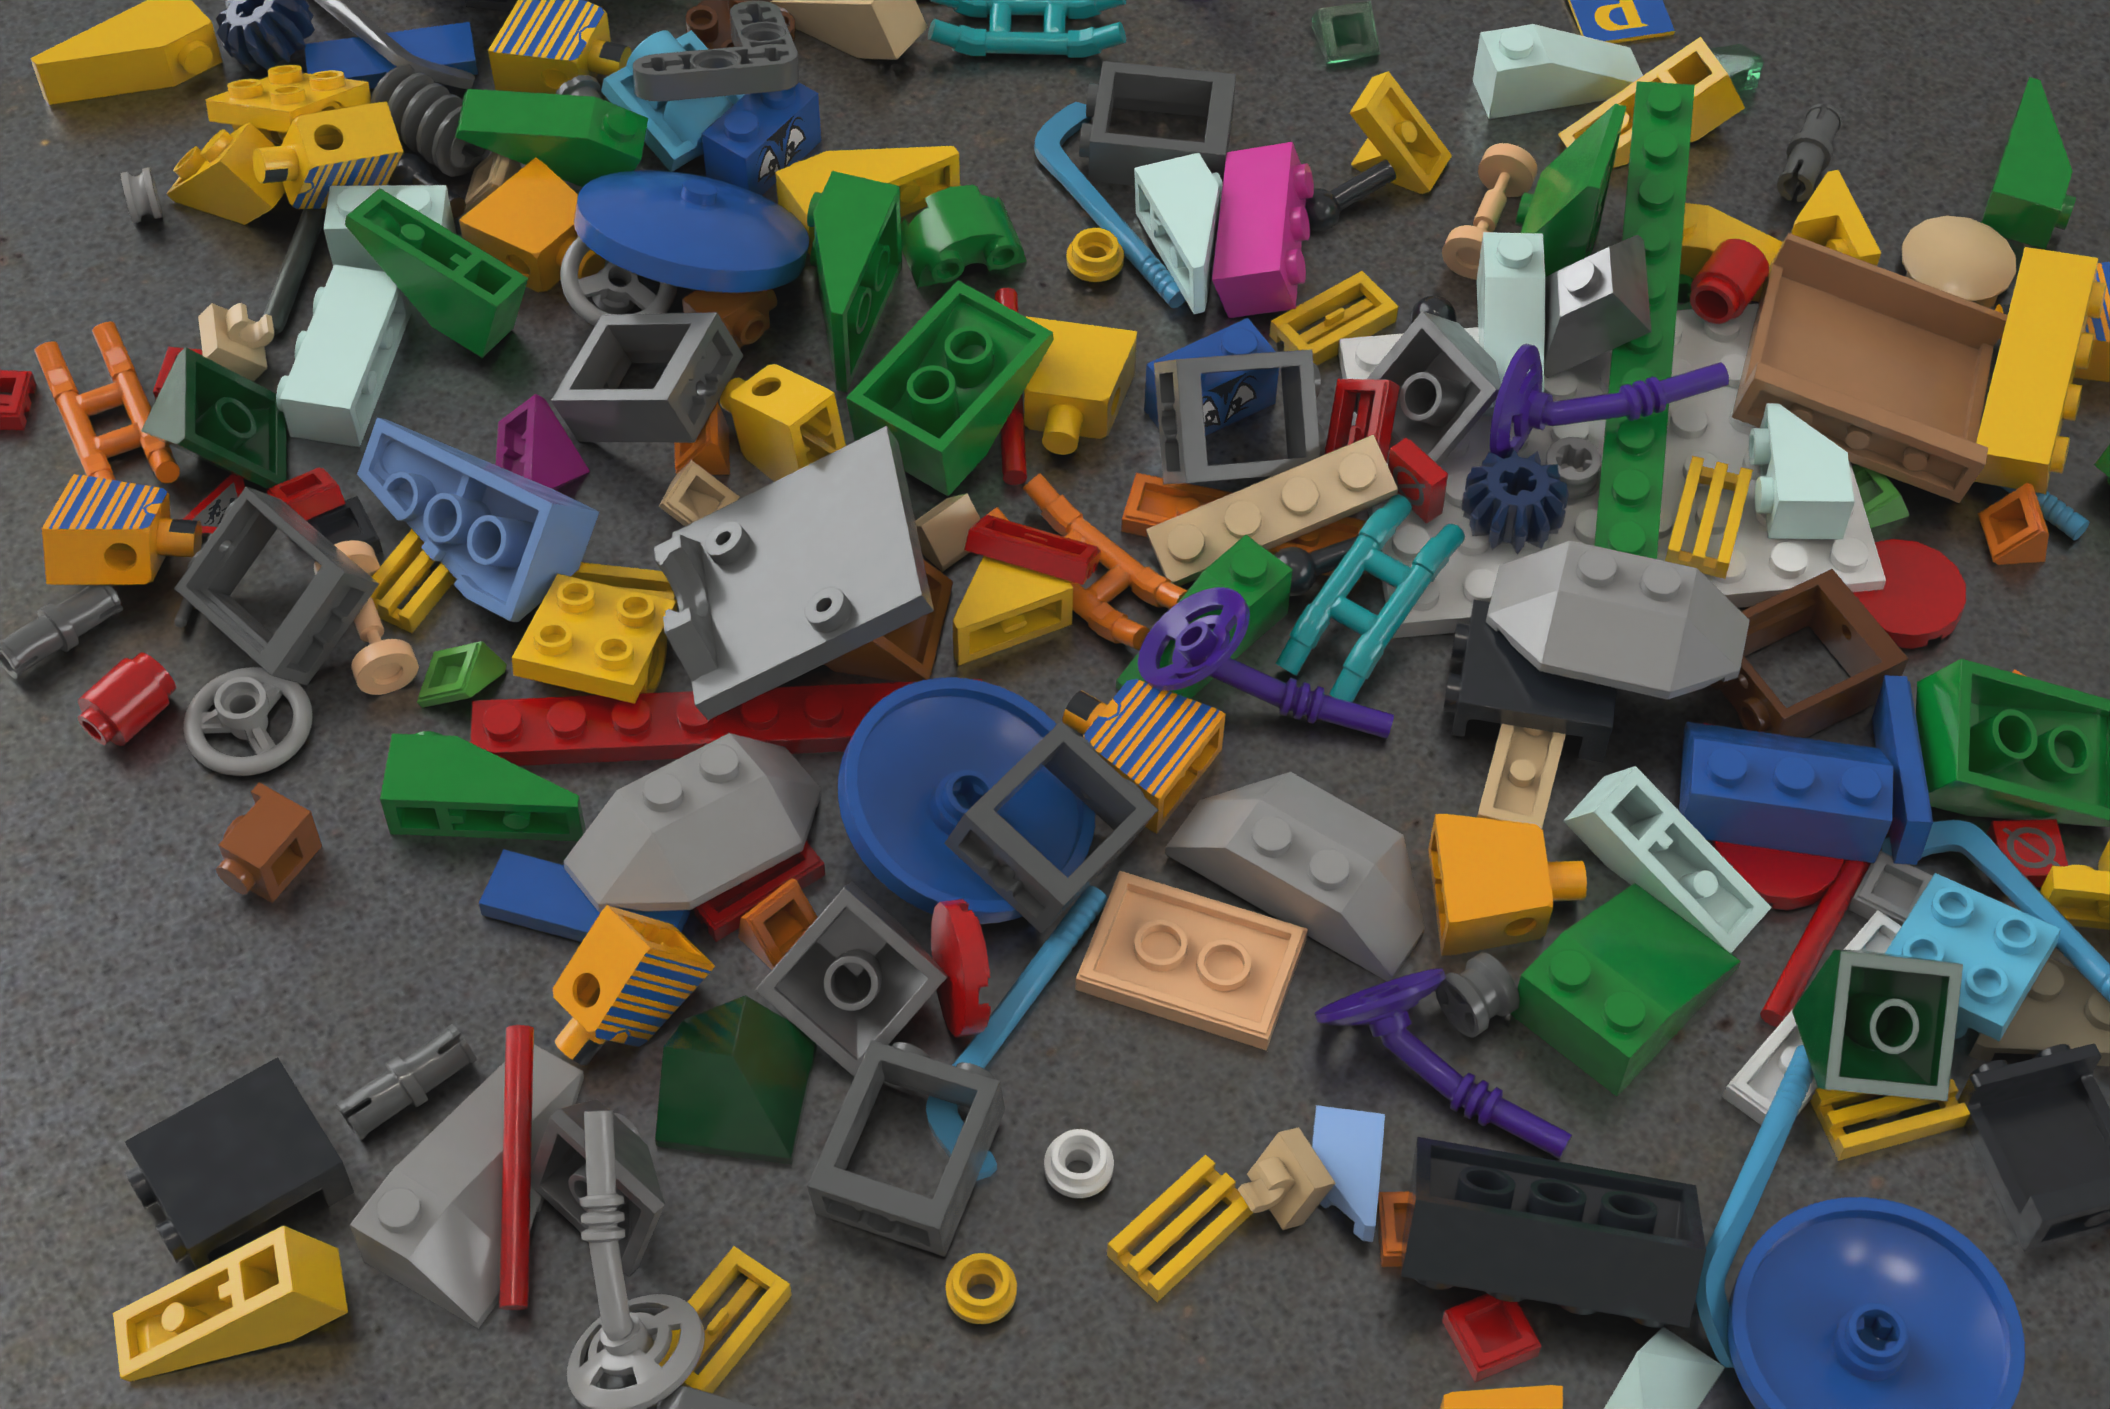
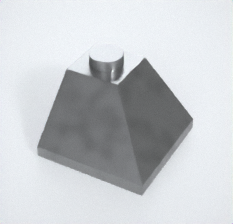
(1596, 305)
(1442, 382)
(852, 978)
(561, 1177)

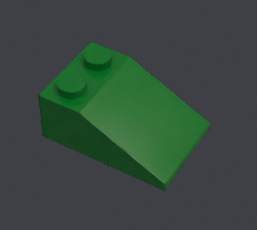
(1573, 194)
(856, 263)
(950, 384)
(2013, 746)
(1621, 986)

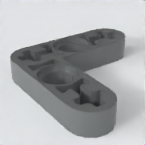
(758, 63)

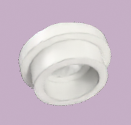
(1082, 1146)

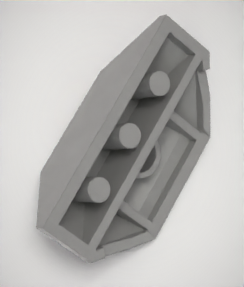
(1618, 620)
(696, 827)
(1309, 866)

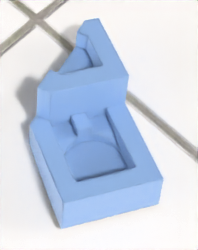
(1351, 1151)

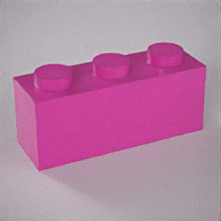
(1262, 230)

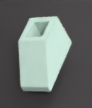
(1801, 480)

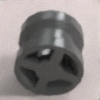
(1477, 994)

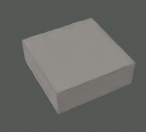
(1889, 889)

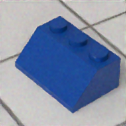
(1786, 792)

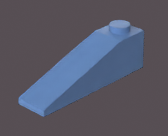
(483, 522)

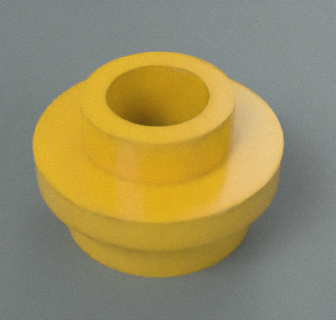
(1095, 255)
(981, 1269)

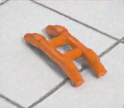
(124, 390)
(1123, 570)

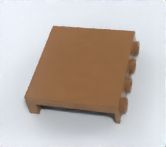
(1873, 365)

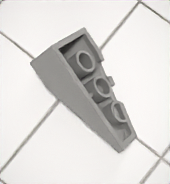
(441, 1206)

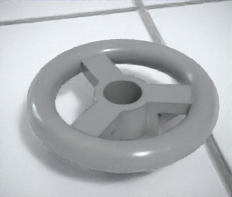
(605, 295)
(242, 707)

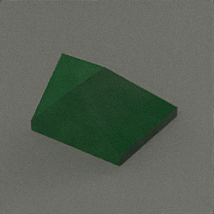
(221, 420)
(1881, 1024)
(735, 1083)

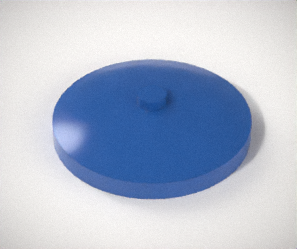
(691, 231)
(925, 763)
(1872, 1313)

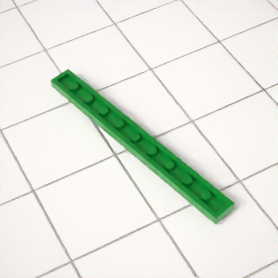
(1655, 211)

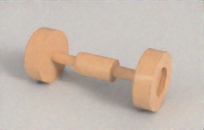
(1505, 172)
(383, 663)

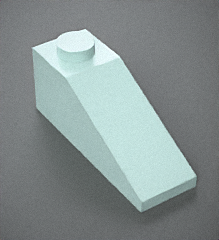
(1547, 69)
(1180, 213)
(1511, 297)
(1663, 853)

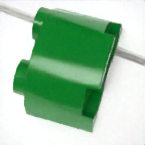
(959, 231)

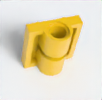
(284, 96)
(596, 639)

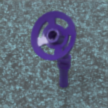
(1525, 405)
(1208, 653)
(1386, 1012)

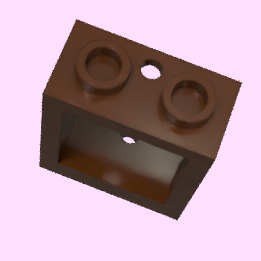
(1848, 634)

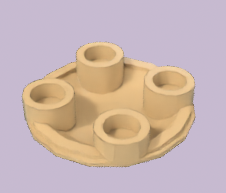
(1960, 258)

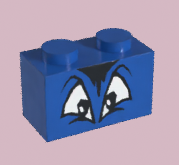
(761, 137)
(1225, 395)

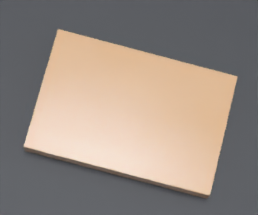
(1192, 960)

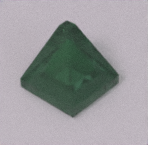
(1346, 32)
(1741, 65)

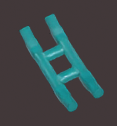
(1049, 42)
(1374, 629)

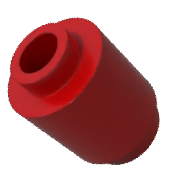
(1728, 281)
(125, 699)

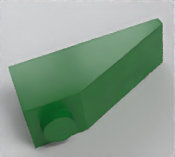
(569, 133)
(2032, 175)
(441, 274)
(1258, 578)
(462, 790)

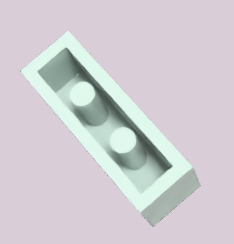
(343, 356)

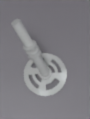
(624, 1333)

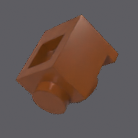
(742, 313)
(267, 845)

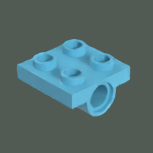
(674, 125)
(1993, 941)

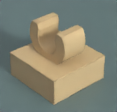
(235, 340)
(1287, 1180)

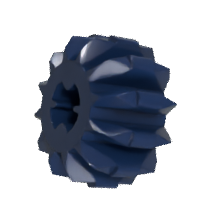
(264, 30)
(1515, 500)

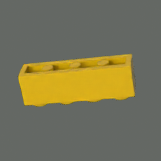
(2037, 367)

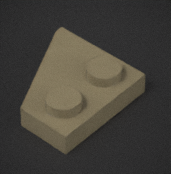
(2056, 1011)

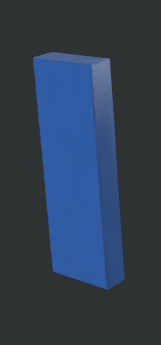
(443, 45)
(1899, 740)
(547, 898)

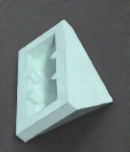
(1666, 1376)

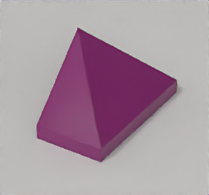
(537, 446)

